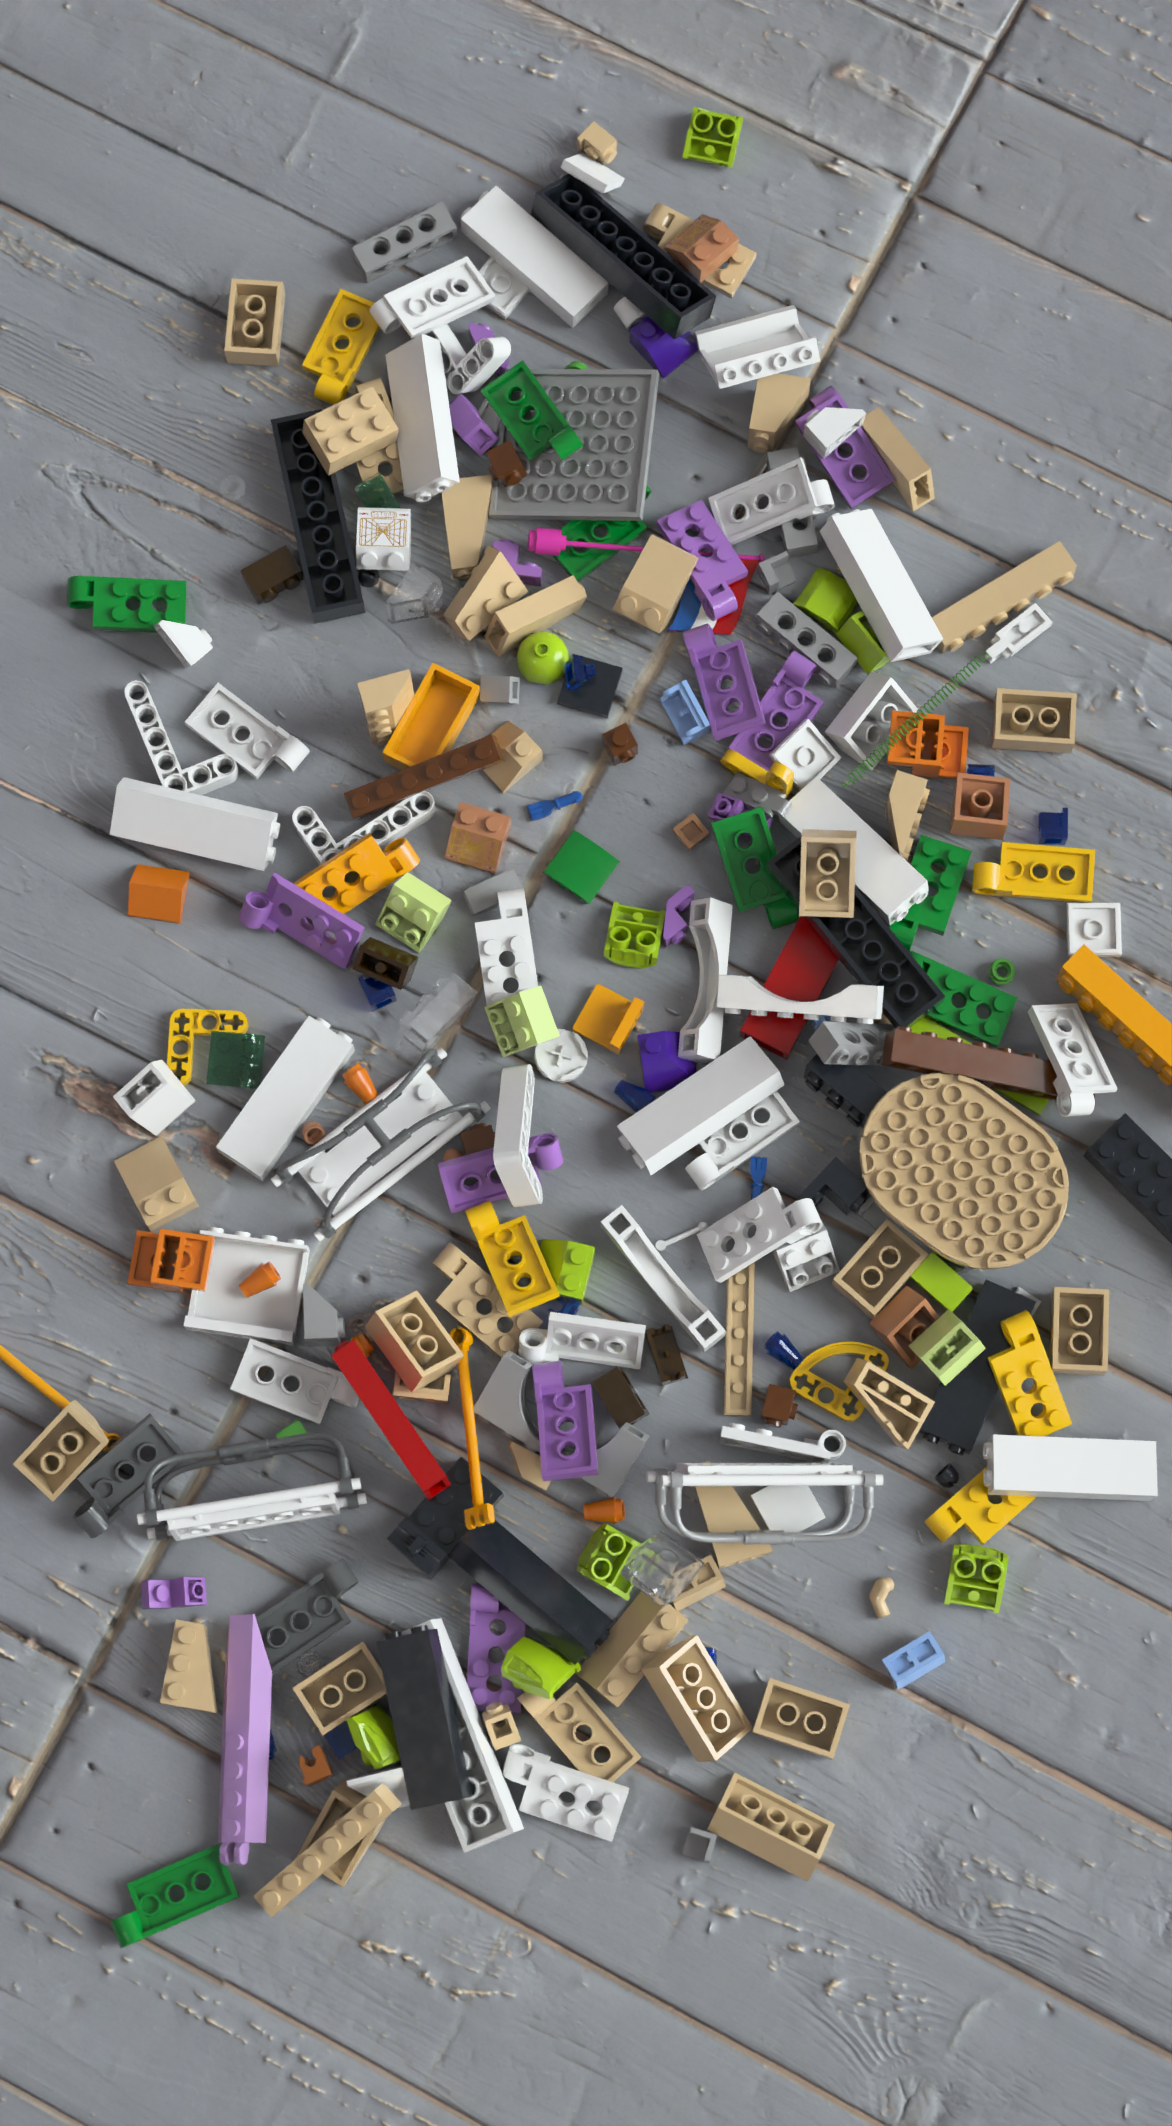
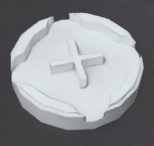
(562, 1057)

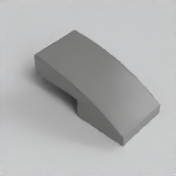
(484, 895)

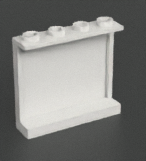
(756, 347)
(264, 1316)

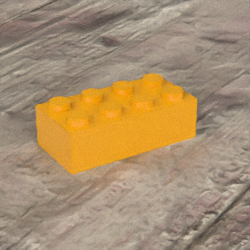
(432, 718)

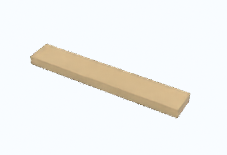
(739, 1343)

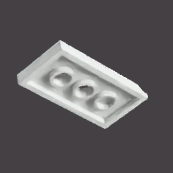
(420, 312)
(789, 497)
(1079, 1072)
(763, 1441)

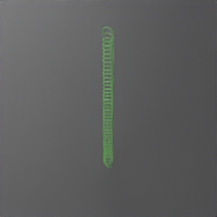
(917, 721)

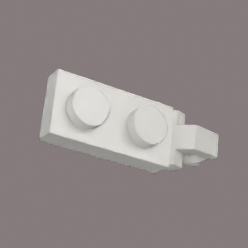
(1018, 633)

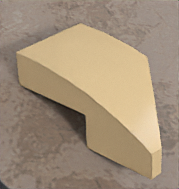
(528, 1465)

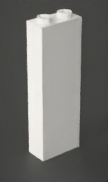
(533, 256)
(422, 418)
(881, 584)
(194, 824)
(880, 871)
(286, 1097)
(699, 1106)
(1070, 1467)

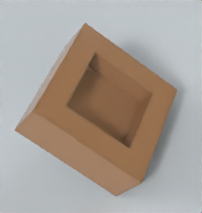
(691, 832)

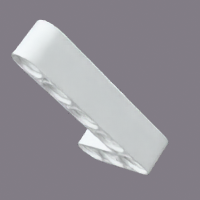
(469, 371)
(165, 752)
(384, 822)
(513, 1136)

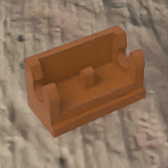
(319, 1770)

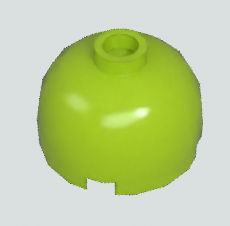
(542, 658)

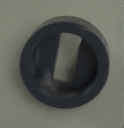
(366, 579)
(947, 1476)

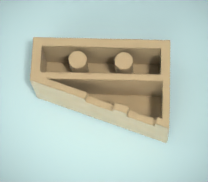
(488, 590)
(891, 1402)
(189, 1670)

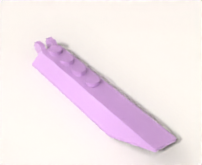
(244, 1741)

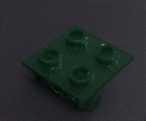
(235, 1059)

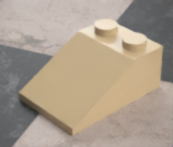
(655, 584)
(827, 873)
(156, 1184)
(339, 1803)

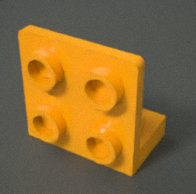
(608, 1018)

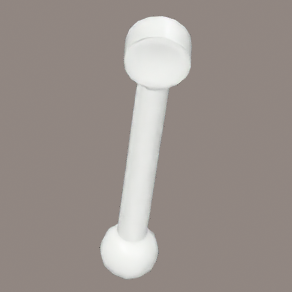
(661, 1245)

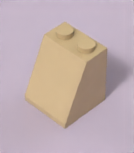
(775, 408)

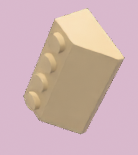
(385, 703)
(633, 1642)
(697, 1699)
(771, 1827)

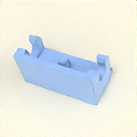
(685, 712)
(913, 1660)

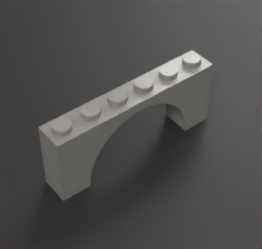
(506, 1407)

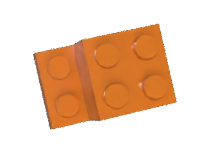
(930, 747)
(171, 1260)

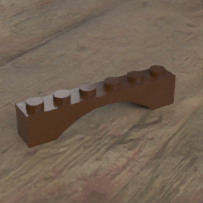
(424, 776)

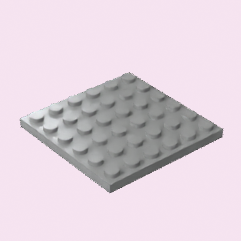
(607, 475)

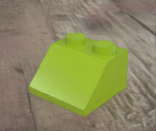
(863, 643)
(569, 1266)

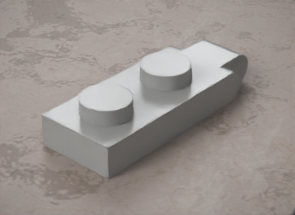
(758, 794)

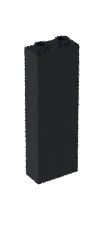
(966, 1399)
(532, 1590)
(423, 1717)

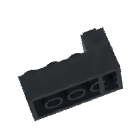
(440, 1522)

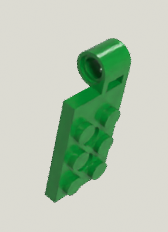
(548, 425)
(582, 531)
(110, 595)
(758, 887)
(935, 910)
(974, 993)
(156, 1909)

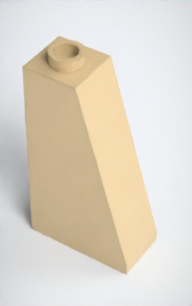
(908, 468)
(466, 518)
(534, 614)
(725, 1514)

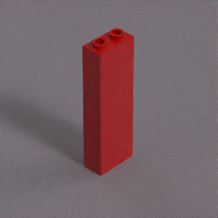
(798, 976)
(390, 1419)

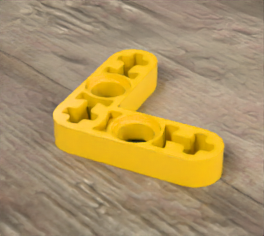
(777, 777)
(195, 1028)

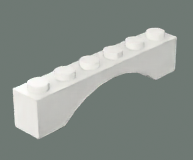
(711, 930)
(746, 993)
(661, 1279)

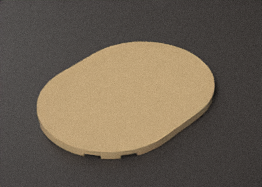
(964, 1171)

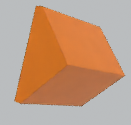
(157, 893)

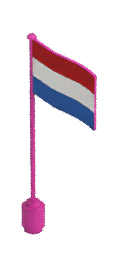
(690, 611)

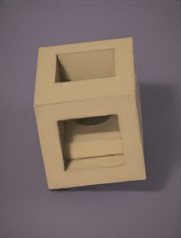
(597, 144)
(502, 1733)

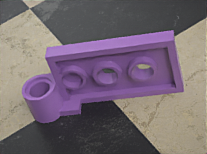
(710, 574)
(713, 667)
(784, 698)
(543, 1153)
(560, 1405)

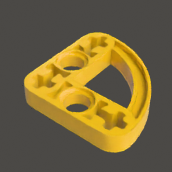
(840, 1397)

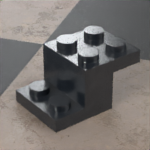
(839, 1186)

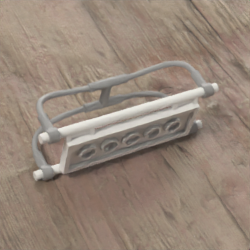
(764, 1475)

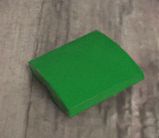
(581, 866)

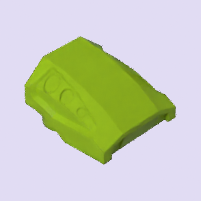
(712, 137)
(827, 599)
(634, 936)
(605, 1559)
(976, 1577)
(537, 1668)
(374, 1736)

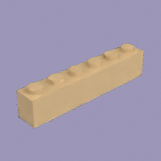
(1003, 596)
(327, 1850)

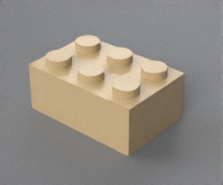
(254, 322)
(350, 430)
(1034, 720)
(879, 1269)
(1079, 1331)
(414, 1341)
(342, 1688)
(800, 1718)

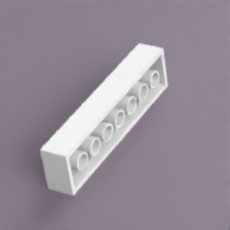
(490, 1810)

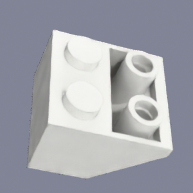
(154, 1097)
(806, 1260)

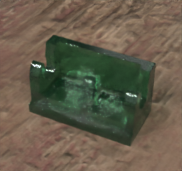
(376, 493)

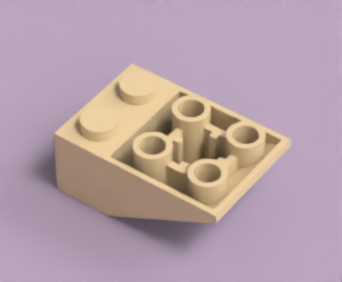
(904, 801)

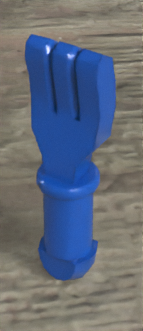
(544, 808)
(757, 1172)

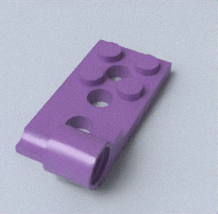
(863, 455)
(270, 914)
(484, 1610)

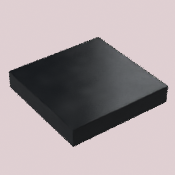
(596, 694)

